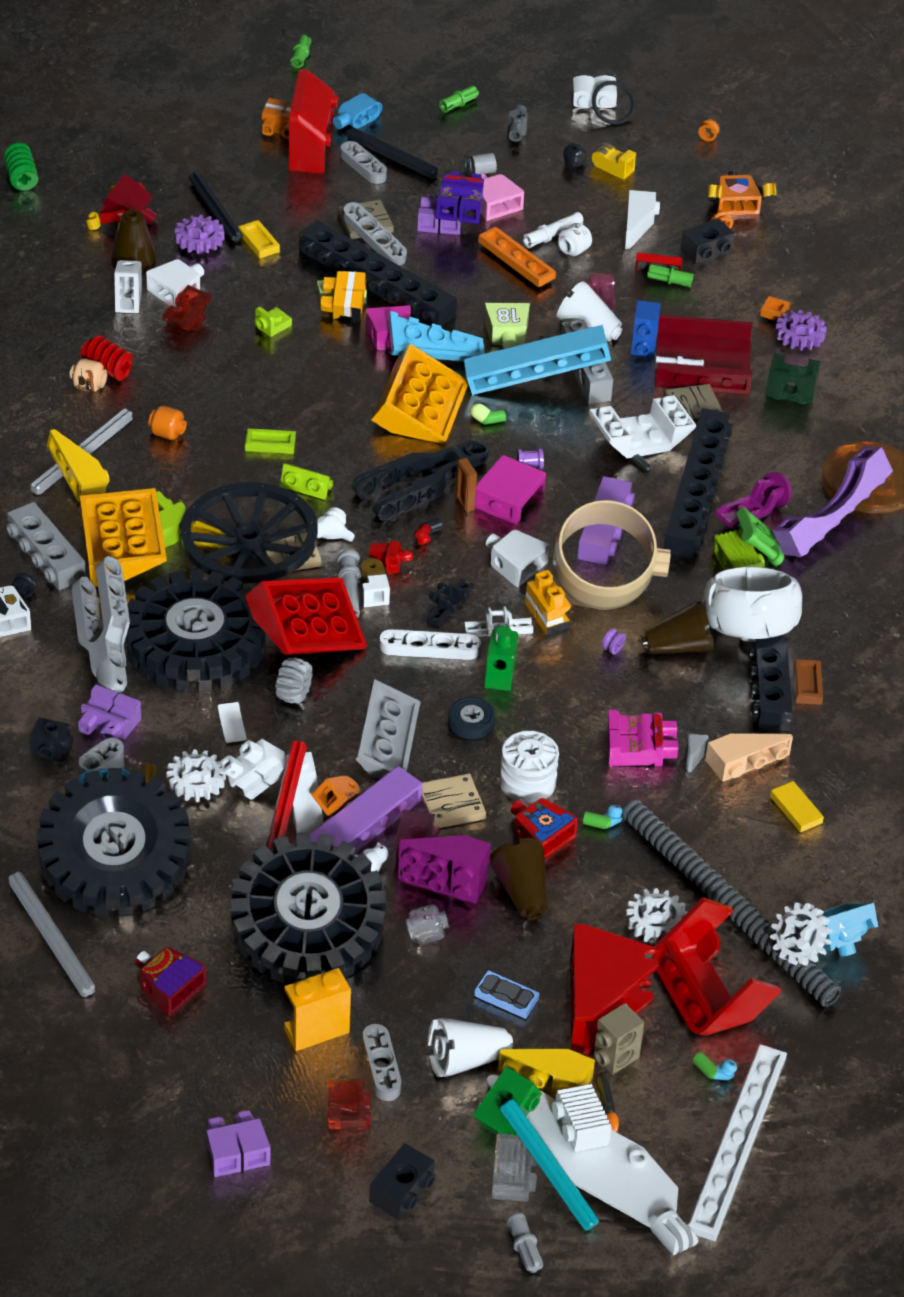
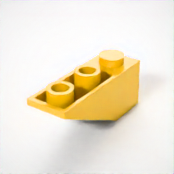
(549, 1067)

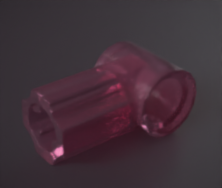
(604, 287)

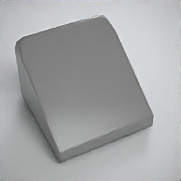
(695, 750)

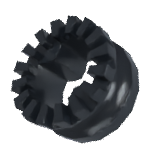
(22, 579)

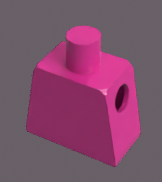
(378, 325)

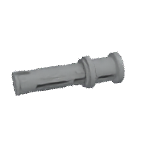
(351, 575)

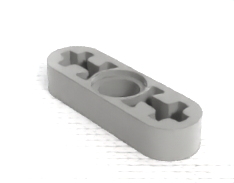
(372, 171)
(376, 1072)

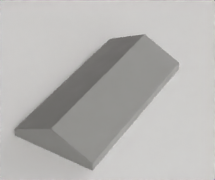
(387, 730)

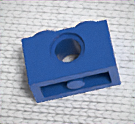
(645, 328)

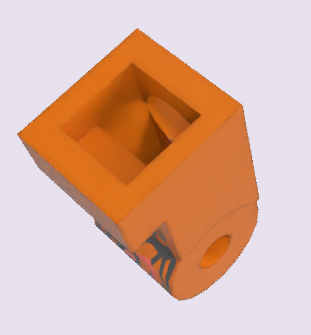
(336, 793)

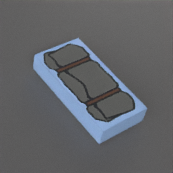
(506, 994)

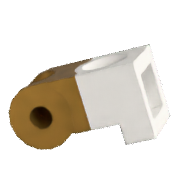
(374, 583)

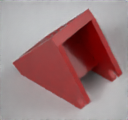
(604, 976)

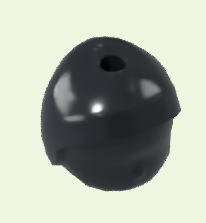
(574, 155)

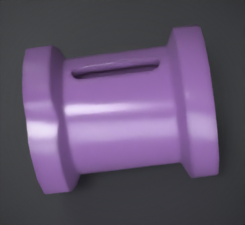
(531, 458)

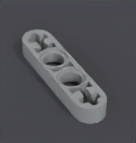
(378, 232)

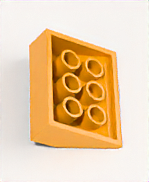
(420, 397)
(124, 528)

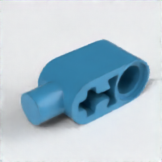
(357, 112)

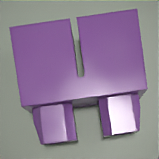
(427, 217)
(109, 713)
(237, 1144)

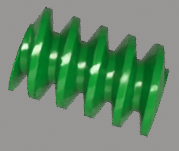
(21, 166)

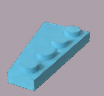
(432, 339)

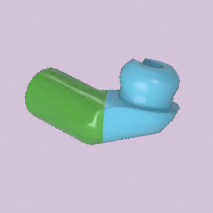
(606, 820)
(715, 1071)

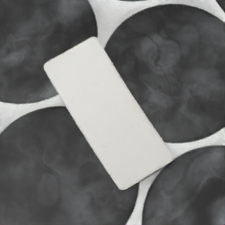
(232, 722)

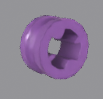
(613, 641)

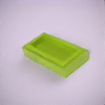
(270, 441)

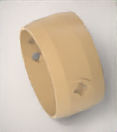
(626, 518)

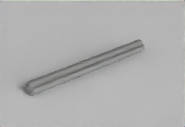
(89, 445)
(51, 934)

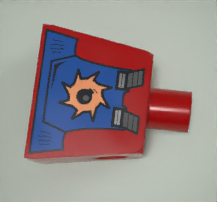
(545, 823)

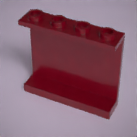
(718, 342)

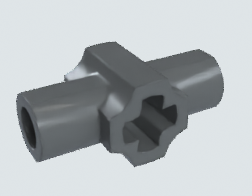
(517, 123)

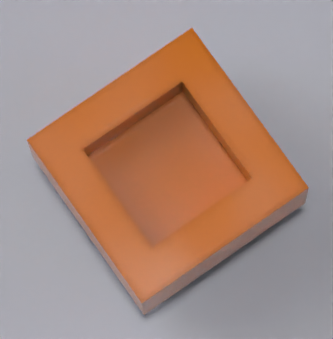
(774, 308)

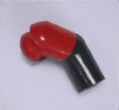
(424, 529)

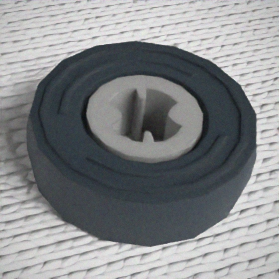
(460, 718)

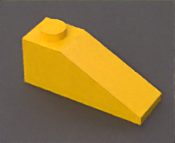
(78, 467)

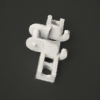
(489, 626)

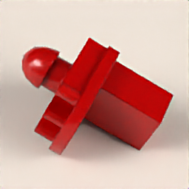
(391, 555)

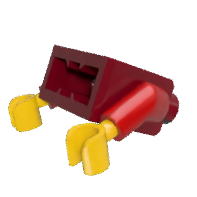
(123, 196)

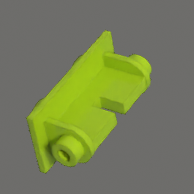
(305, 481)

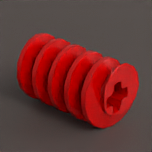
(113, 358)

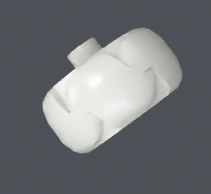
(752, 602)

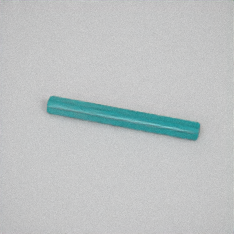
(549, 1165)

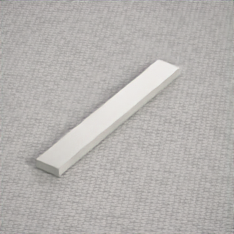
(736, 1143)

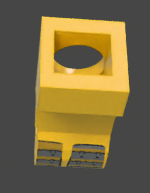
(614, 161)

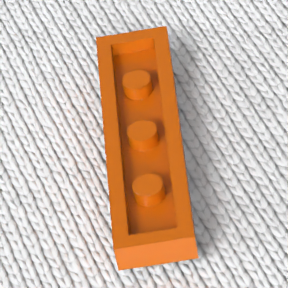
(517, 256)

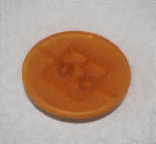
(885, 497)

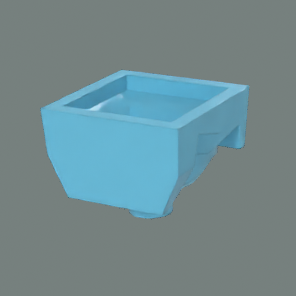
(848, 925)

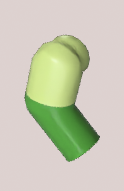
(487, 416)

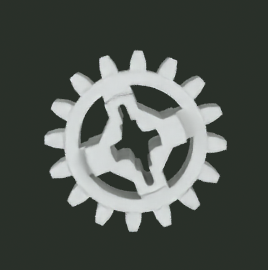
(196, 775)
(655, 914)
(790, 930)

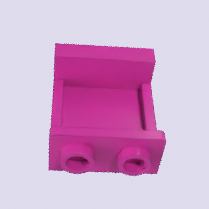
(508, 488)

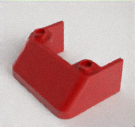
(309, 117)
(694, 983)

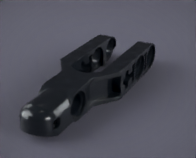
(439, 466)

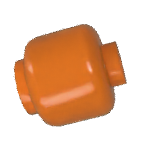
(167, 422)

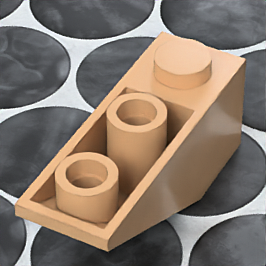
(741, 753)

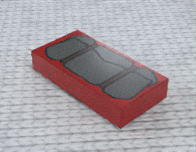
(644, 260)

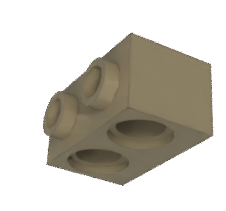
(618, 1039)

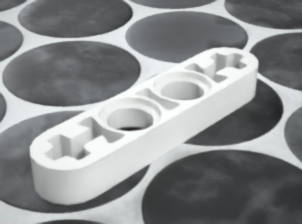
(429, 646)

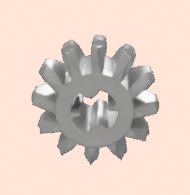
(293, 680)

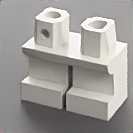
(255, 767)

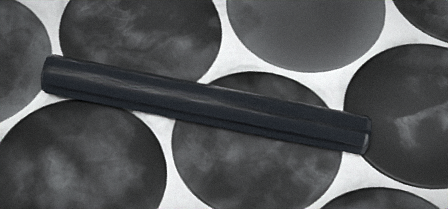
(392, 153)
(215, 206)

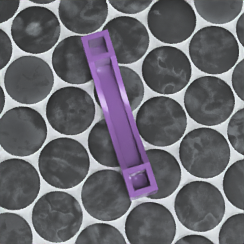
(864, 473)

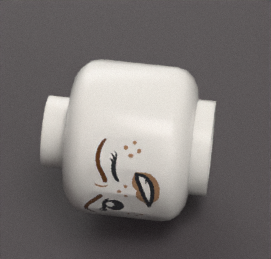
(575, 239)

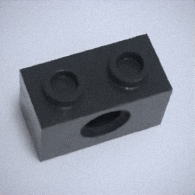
(707, 241)
(405, 1166)

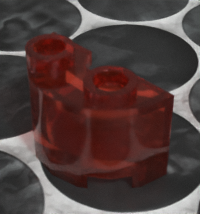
(189, 309)
(348, 1105)

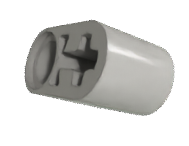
(480, 163)
(103, 756)

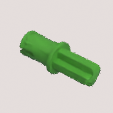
(300, 51)
(458, 98)
(670, 275)

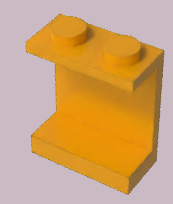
(319, 1009)

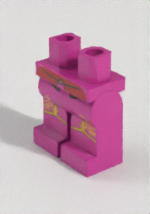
(640, 739)

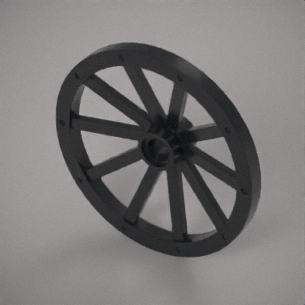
(249, 538)

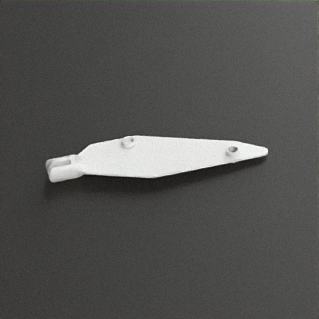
(618, 1175)

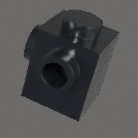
(50, 739)

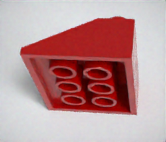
(306, 615)

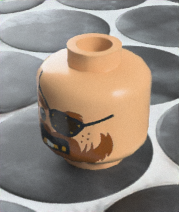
(88, 375)

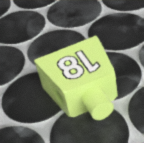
(506, 323)

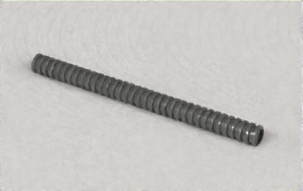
(720, 891)

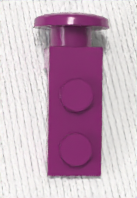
(768, 493)

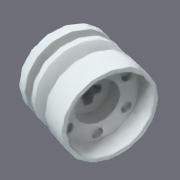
(529, 766)

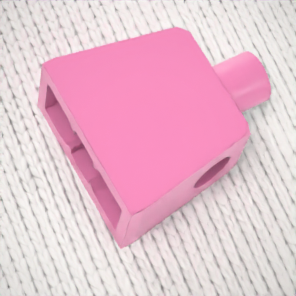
(500, 197)

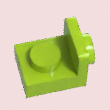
(271, 321)

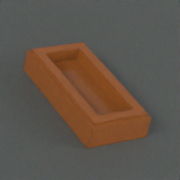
(466, 485)
(808, 681)

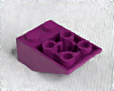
(446, 865)

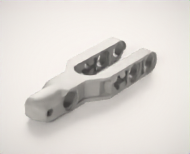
(105, 643)

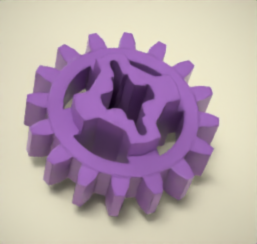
(199, 234)
(800, 330)

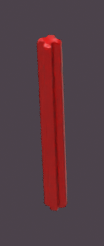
(287, 792)

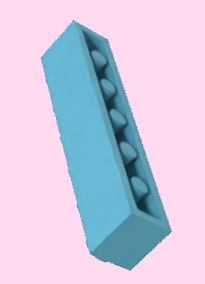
(537, 359)

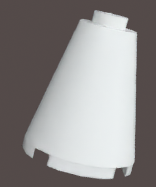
(589, 307)
(464, 1045)

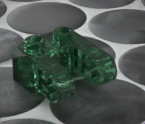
(803, 377)

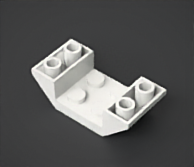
(646, 433)

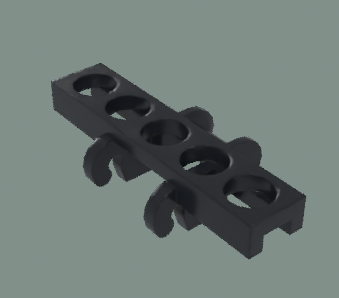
(452, 590)

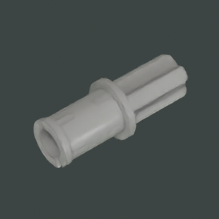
(525, 1242)

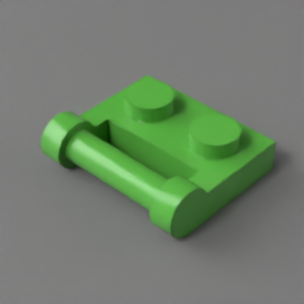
(760, 536)

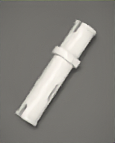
(547, 232)

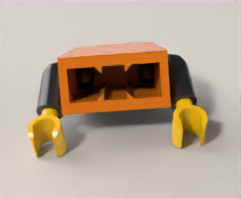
(739, 194)

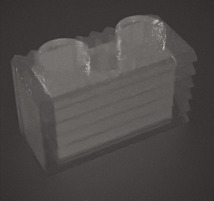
(512, 1169)

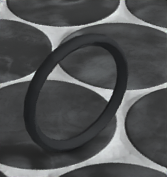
(626, 89)

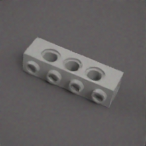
(593, 380)
(45, 546)

